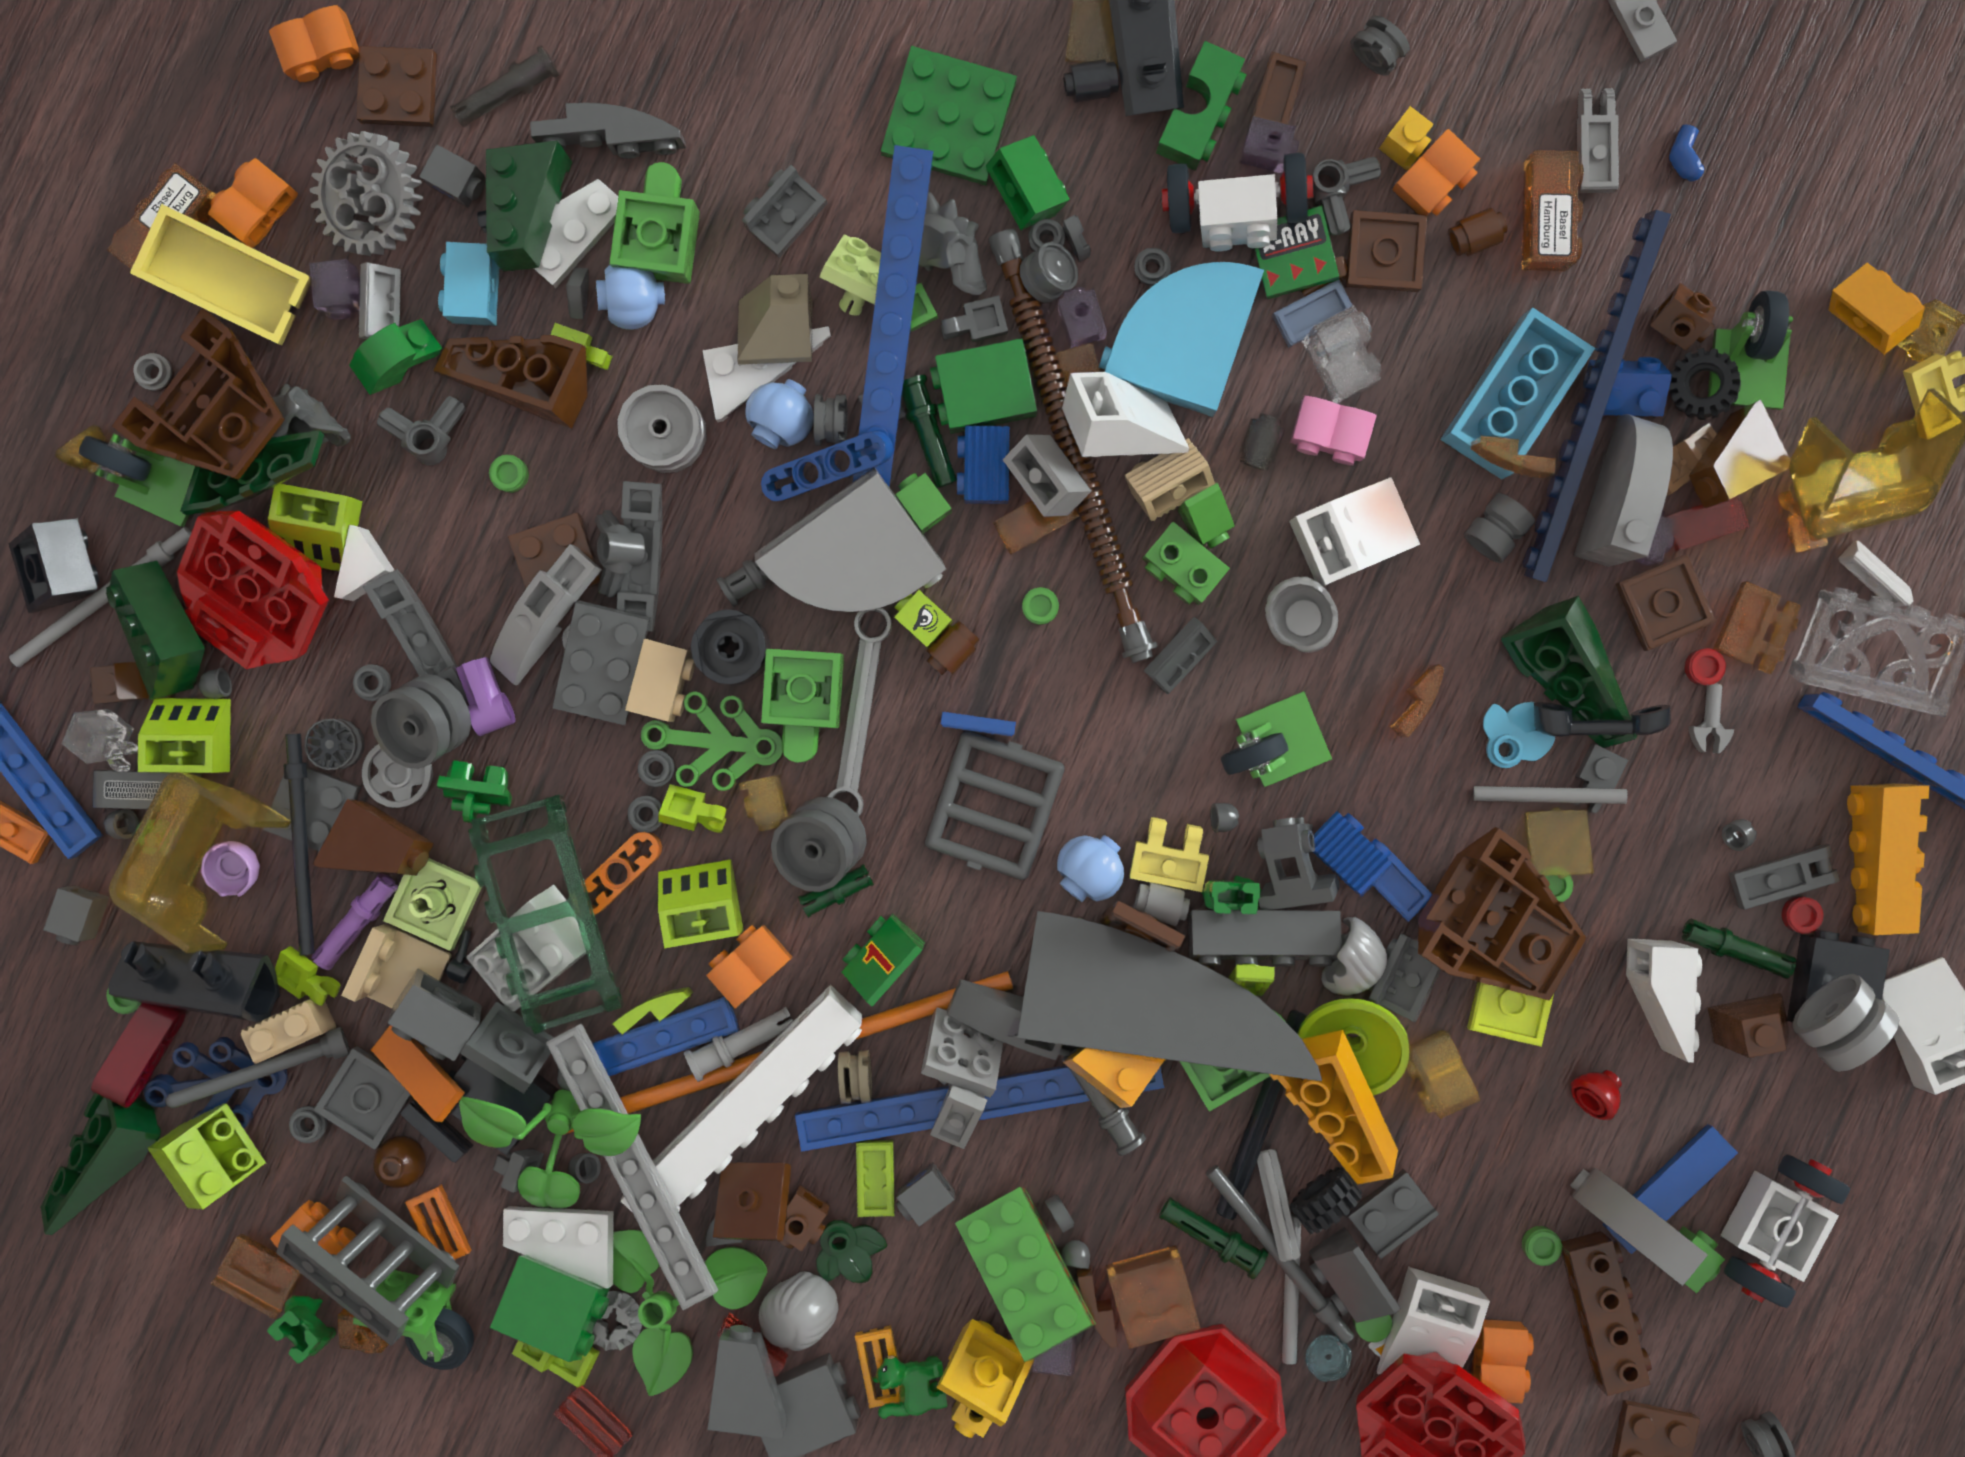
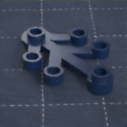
(260, 1087)

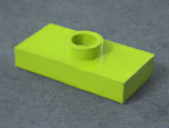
(1253, 977)
(875, 1178)

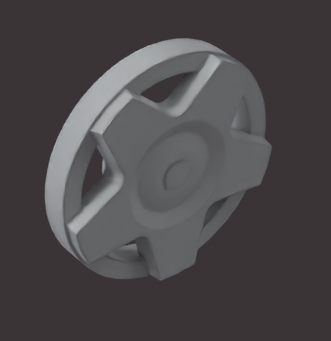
(395, 779)

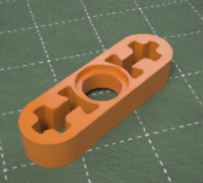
(643, 861)

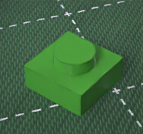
(922, 310)

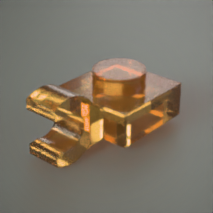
(1797, 533)

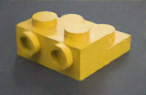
(985, 1372)

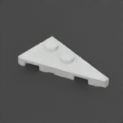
(734, 383)

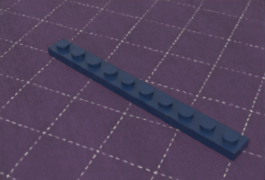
(1598, 384)

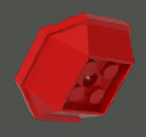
(249, 590)
(1198, 1372)
(1435, 1411)

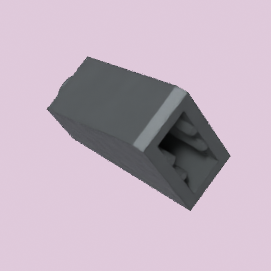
(745, 1387)

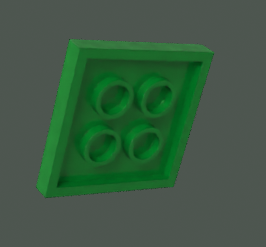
(952, 111)

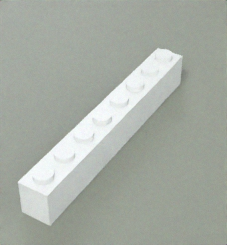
(757, 1095)

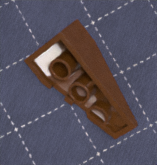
(530, 374)

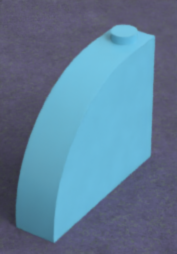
(1186, 334)

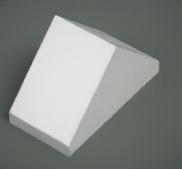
(360, 564)

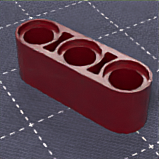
(137, 1053)

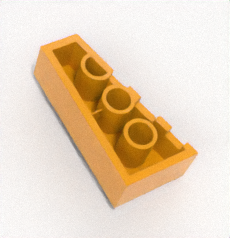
(1887, 856)
(1114, 1074)
(1344, 1109)

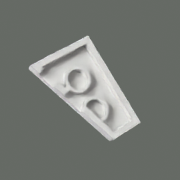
(576, 227)
(564, 1238)

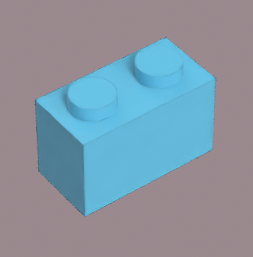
(469, 284)

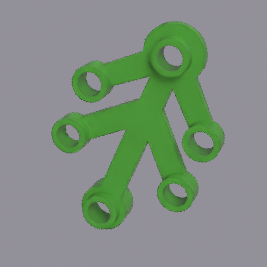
(719, 741)

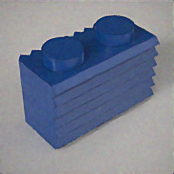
(985, 471)
(1350, 853)

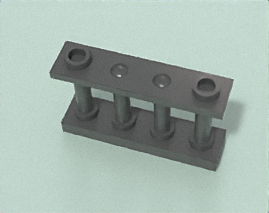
(360, 1294)

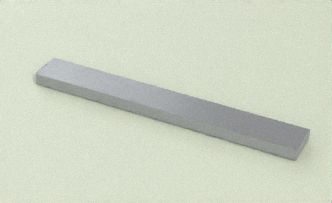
(636, 1173)

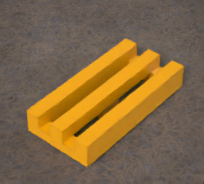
(874, 1336)

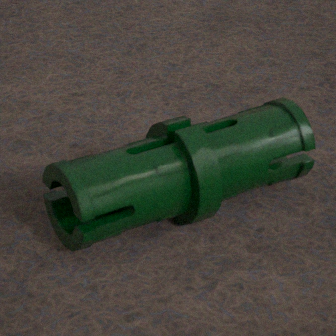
(838, 893)

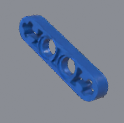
(826, 466)

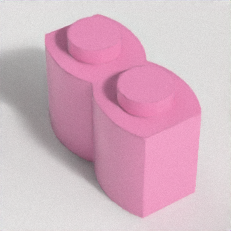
(1332, 429)

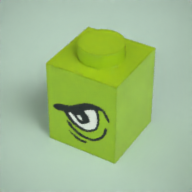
(922, 617)

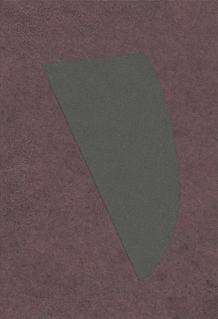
(1136, 998)

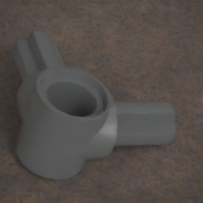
(1344, 177)
(414, 433)
(617, 552)

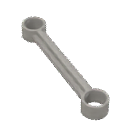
(860, 709)

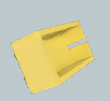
(221, 274)

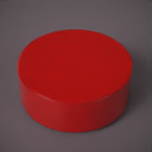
(1705, 666)
(1802, 914)

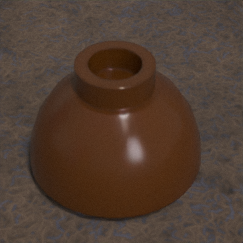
(399, 1162)

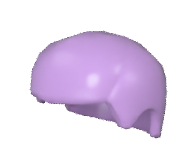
(230, 868)

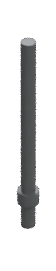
(1323, 1307)

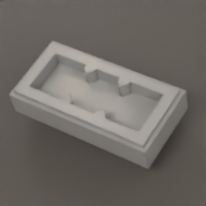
(1644, 26)
(378, 298)

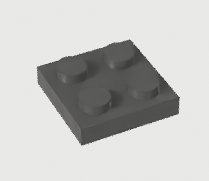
(323, 802)
(508, 1047)
(363, 1098)

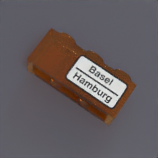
(174, 189)
(1551, 210)

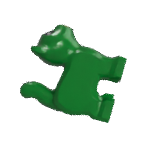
(1232, 895)
(302, 1327)
(915, 1390)

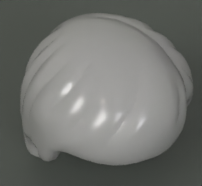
(1301, 614)
(1358, 962)
(798, 1311)

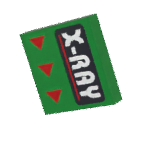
(1298, 257)

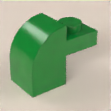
(390, 352)

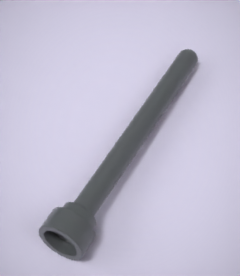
(331, 1045)

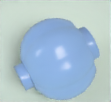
(629, 296)
(779, 414)
(1090, 867)

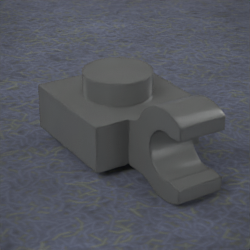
(982, 320)

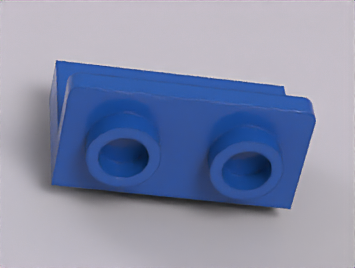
(1639, 388)

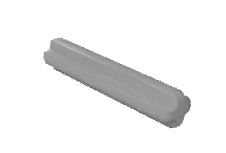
(1278, 1206)

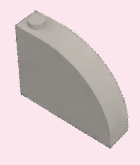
(1628, 493)
(853, 551)
(1638, 1224)

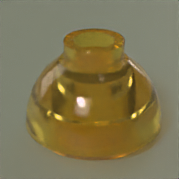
(69, 453)

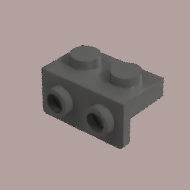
(783, 211)
(1405, 980)

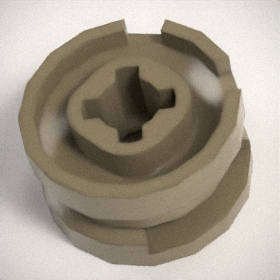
(859, 1077)

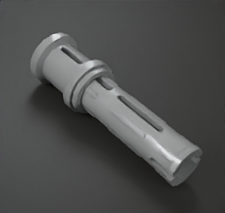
(723, 1051)

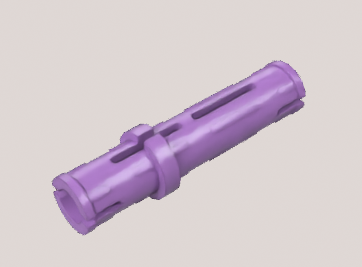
(363, 910)

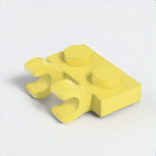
(1938, 374)
(1170, 865)

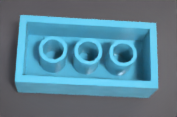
(1519, 387)

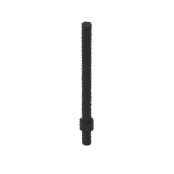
(295, 771)

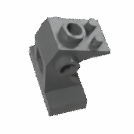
(1293, 839)

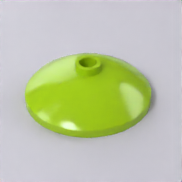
(1381, 1042)

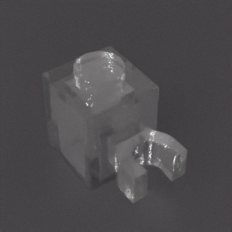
(100, 738)

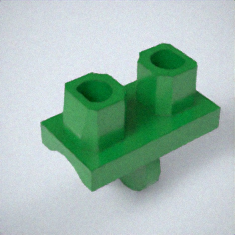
(459, 785)

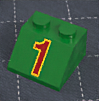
(882, 958)

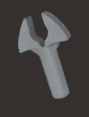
(1711, 723)

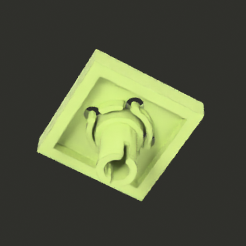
(854, 269)
(412, 909)

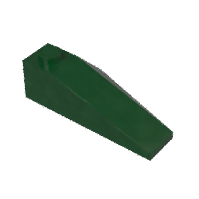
(276, 463)
(1569, 660)
(103, 1154)

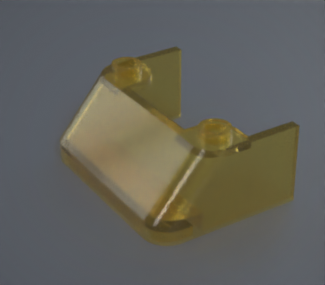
(1863, 489)
(168, 852)

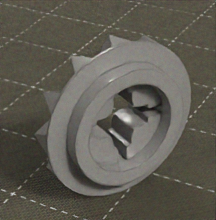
(626, 1314)

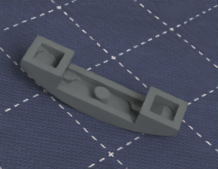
(643, 515)
(413, 627)

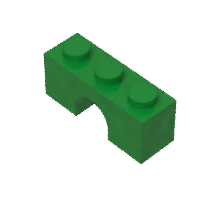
(1214, 77)

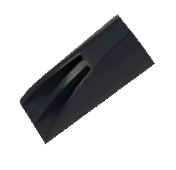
(1147, 55)
(199, 981)

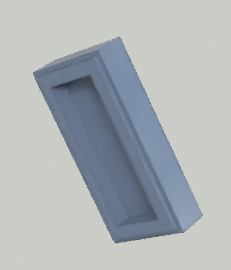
(1300, 317)

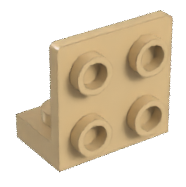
(390, 962)

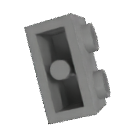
(1046, 475)

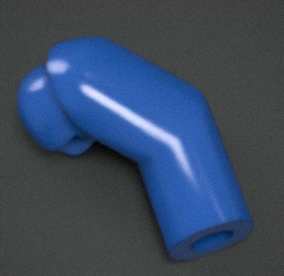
(1684, 157)

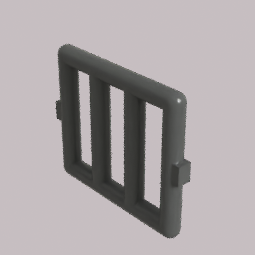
(1042, 802)

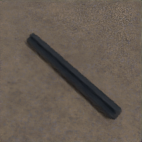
(1256, 1130)

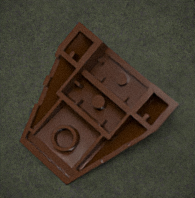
(212, 410)
(1499, 920)

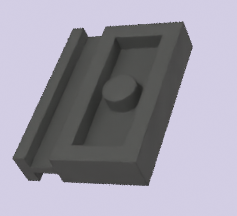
(1392, 1214)

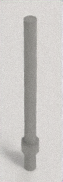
(160, 551)

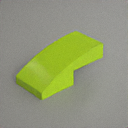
(659, 1005)
(573, 1372)

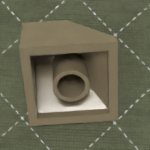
(776, 321)

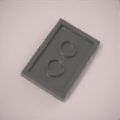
(600, 662)

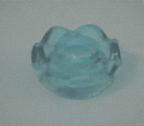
(1330, 1369)

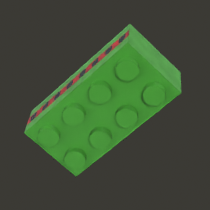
(1025, 1274)

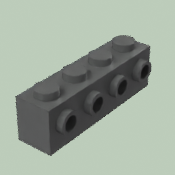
(1264, 936)

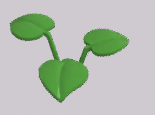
(601, 1130)
(657, 1352)

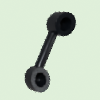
(1558, 721)

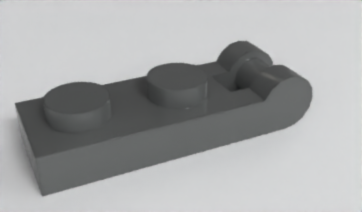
(1783, 877)

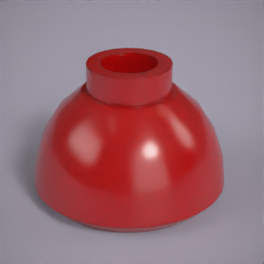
(1598, 1094)

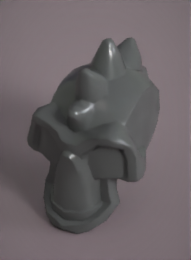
(951, 243)
(307, 414)

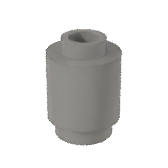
(1162, 903)

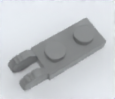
(1598, 143)

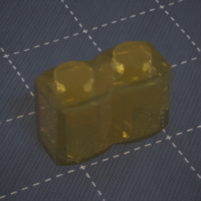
(1441, 1075)

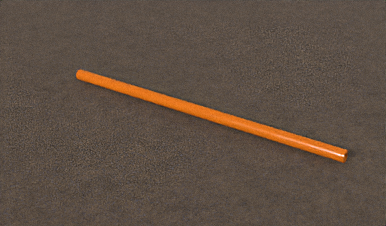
(870, 1025)

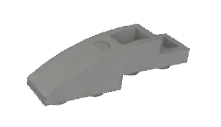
(538, 612)

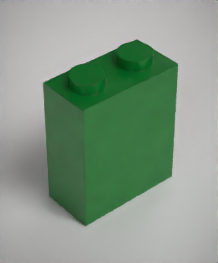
(984, 386)
(550, 1309)

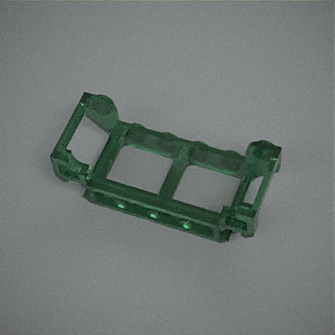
(576, 906)

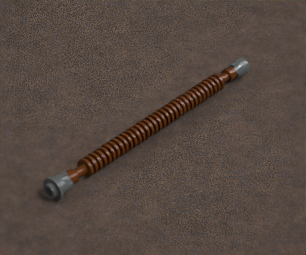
(1133, 631)

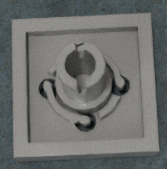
(959, 1058)

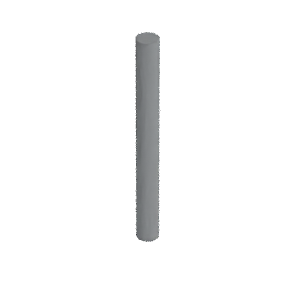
(1543, 794)
(1290, 1312)

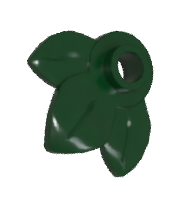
(850, 1256)

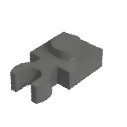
(1601, 771)

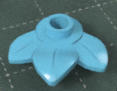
(1517, 731)

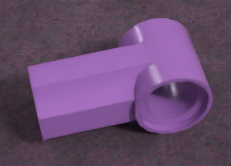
(487, 705)

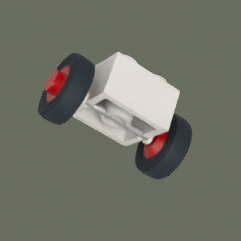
(1238, 208)
(1781, 1228)

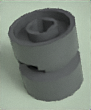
(1495, 533)

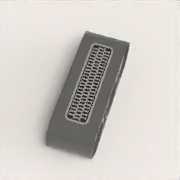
(126, 788)

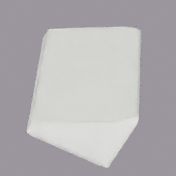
(1876, 574)

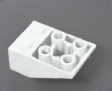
(1119, 418)
(1354, 532)
(542, 950)
(1666, 987)
(1930, 1024)
(1435, 1318)

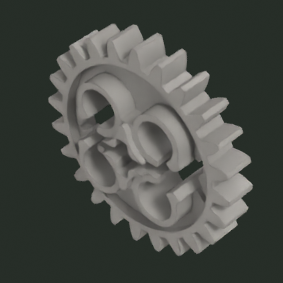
(366, 193)

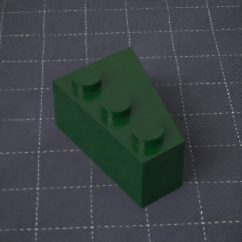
(520, 201)
(156, 629)

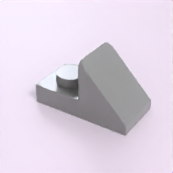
(958, 1116)

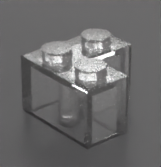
(1341, 355)

